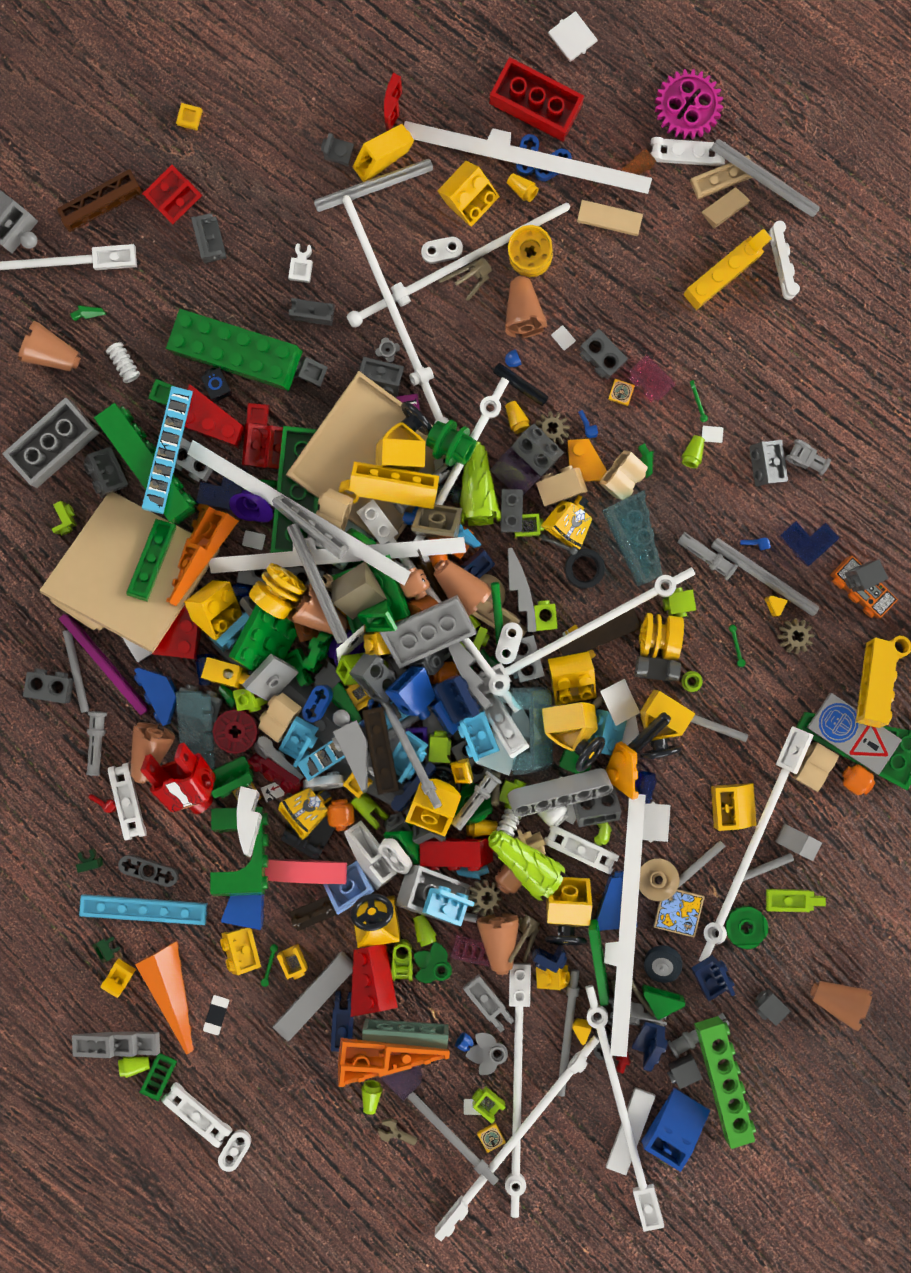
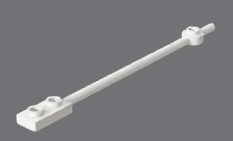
(102, 258)
(486, 415)
(385, 533)
(657, 590)
(790, 761)
(518, 997)
(644, 1194)
(460, 1208)

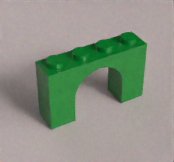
(250, 879)

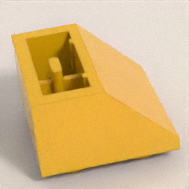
(468, 193)
(214, 608)
(572, 678)
(733, 806)

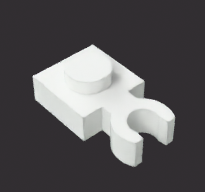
(300, 267)

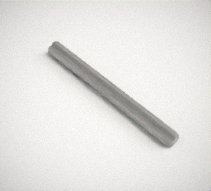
(765, 177)
(374, 184)
(765, 577)
(317, 583)

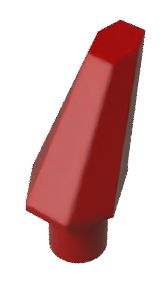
(623, 1061)

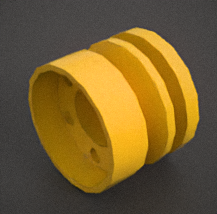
(523, 241)
(277, 591)
(661, 636)

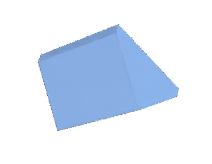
(345, 895)

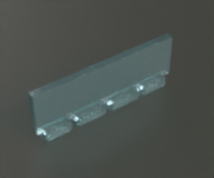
(194, 723)

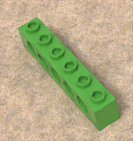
(734, 1133)

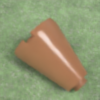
(524, 310)
(47, 349)
(460, 582)
(310, 614)
(146, 741)
(499, 940)
(843, 1002)

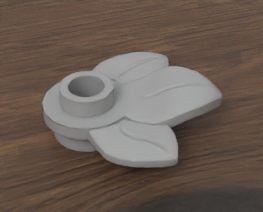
(483, 1053)

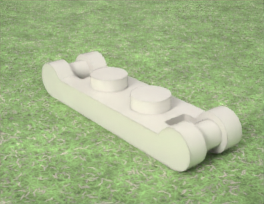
(685, 152)
(784, 268)
(126, 801)
(581, 849)
(196, 1115)

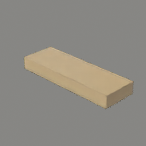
(718, 179)
(609, 218)

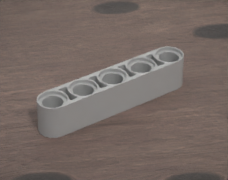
(560, 792)
(314, 996)

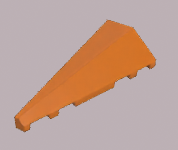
(208, 535)
(165, 981)
(369, 1059)

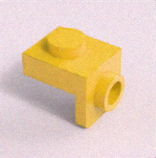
(118, 978)
(552, 980)

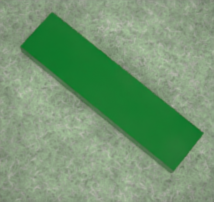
(151, 560)
(598, 960)

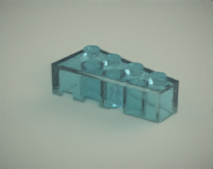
(635, 537)

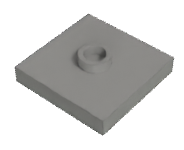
(270, 677)

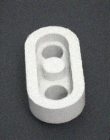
(442, 252)
(509, 643)
(319, 783)
(395, 856)
(234, 1149)

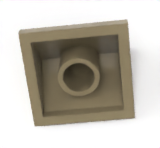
(438, 522)
(356, 591)

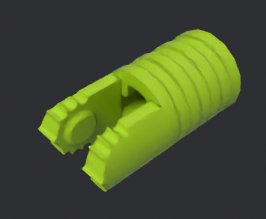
(365, 806)

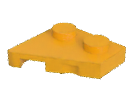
(583, 456)
(623, 769)

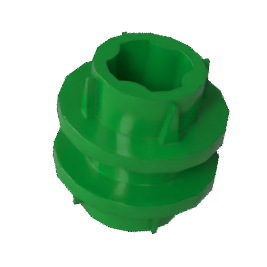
(453, 444)

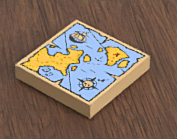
(679, 913)

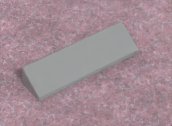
(310, 526)

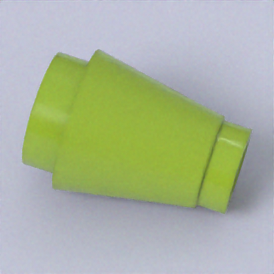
(693, 454)
(424, 931)
(133, 1065)
(370, 1095)

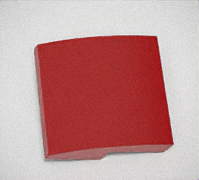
(391, 104)
(172, 194)
(262, 446)

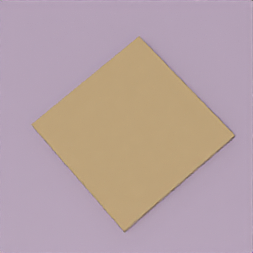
(351, 435)
(100, 567)

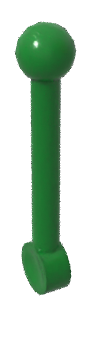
(703, 418)
(740, 662)
(265, 981)

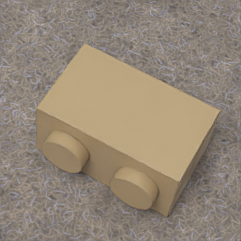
(561, 486)

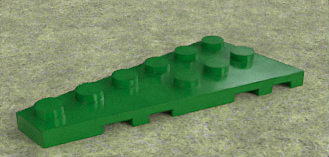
(897, 768)

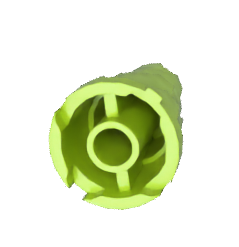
(478, 495)
(532, 868)

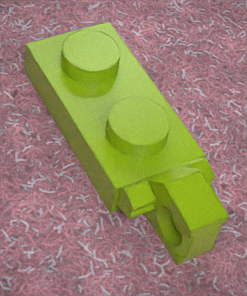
(792, 900)

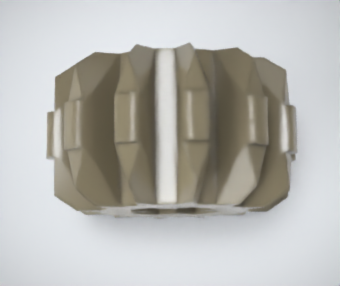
(560, 428)
(796, 627)
(488, 904)

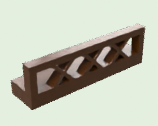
(102, 203)

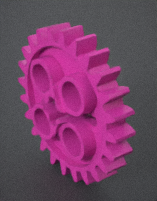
(704, 115)

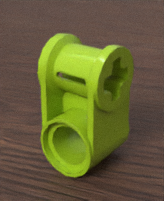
(402, 964)

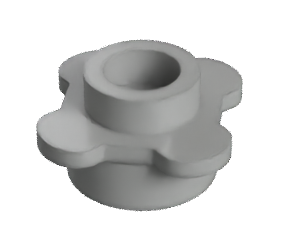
(386, 343)

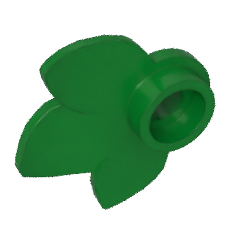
(430, 961)

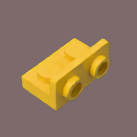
(240, 951)

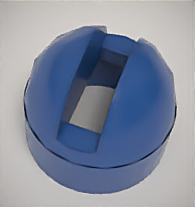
(512, 359)
(463, 1042)

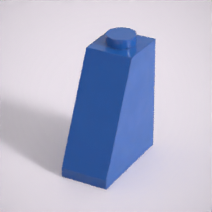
(610, 905)

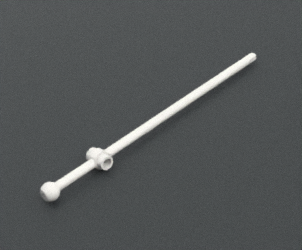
(402, 293)
(421, 375)

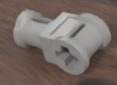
(805, 456)

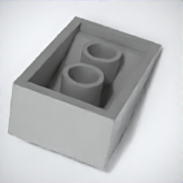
(417, 885)

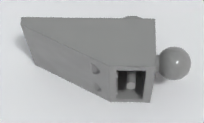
(15, 225)
(353, 745)

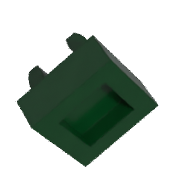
(88, 863)
(103, 950)

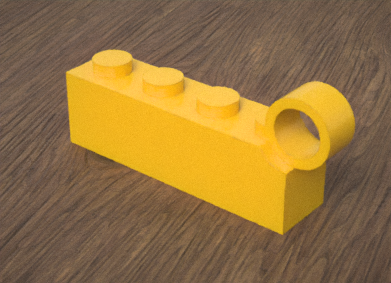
(727, 269)
(391, 485)
(878, 680)

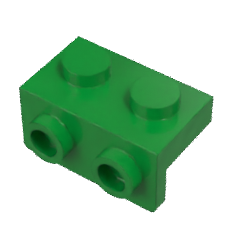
(232, 776)

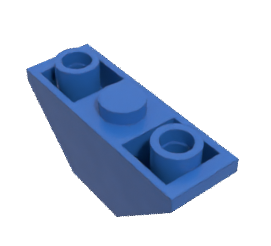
(159, 692)

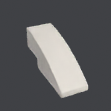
(247, 819)
(368, 856)

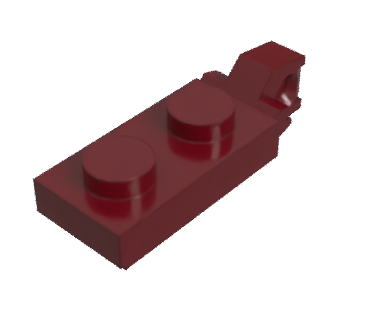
(275, 773)

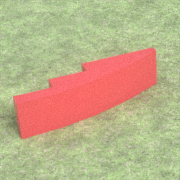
(306, 871)

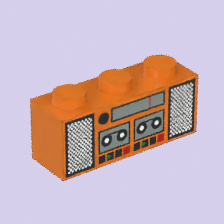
(874, 600)

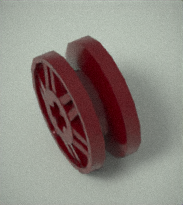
(228, 741)

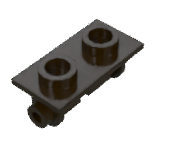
(312, 913)

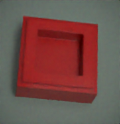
(257, 414)

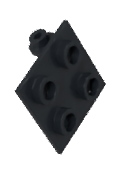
(313, 843)

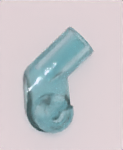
(455, 492)

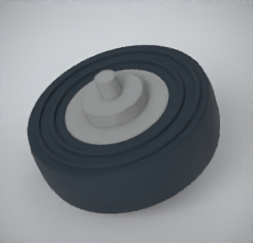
(663, 964)

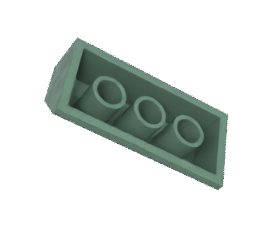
(406, 1033)

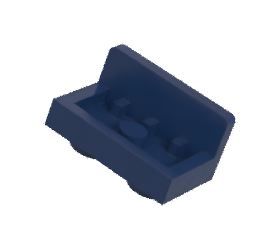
(457, 699)
(546, 960)
(713, 978)
(652, 1044)

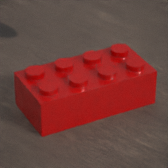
(536, 99)

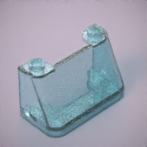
(540, 754)

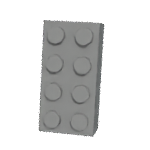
(51, 443)

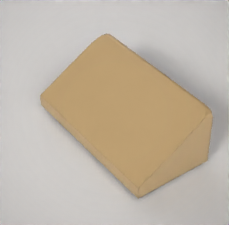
(725, 207)

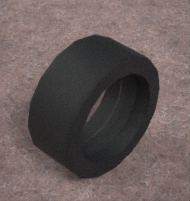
(599, 574)

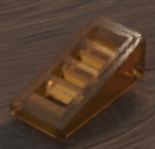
(641, 163)

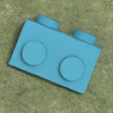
(230, 636)
(608, 730)
(478, 736)
(298, 739)
(401, 761)
(446, 906)

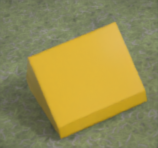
(775, 605)
(462, 771)
(581, 1029)

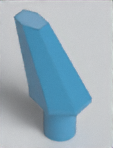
(468, 537)

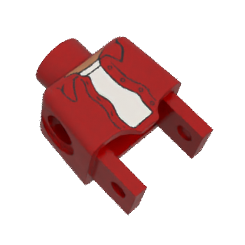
(181, 782)

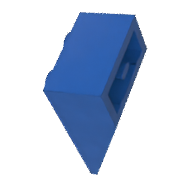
(676, 1129)

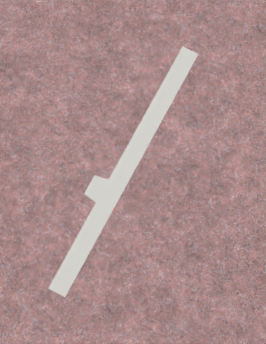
(499, 147)
(261, 489)
(323, 556)
(622, 952)

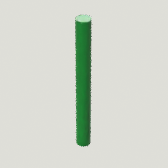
(497, 609)

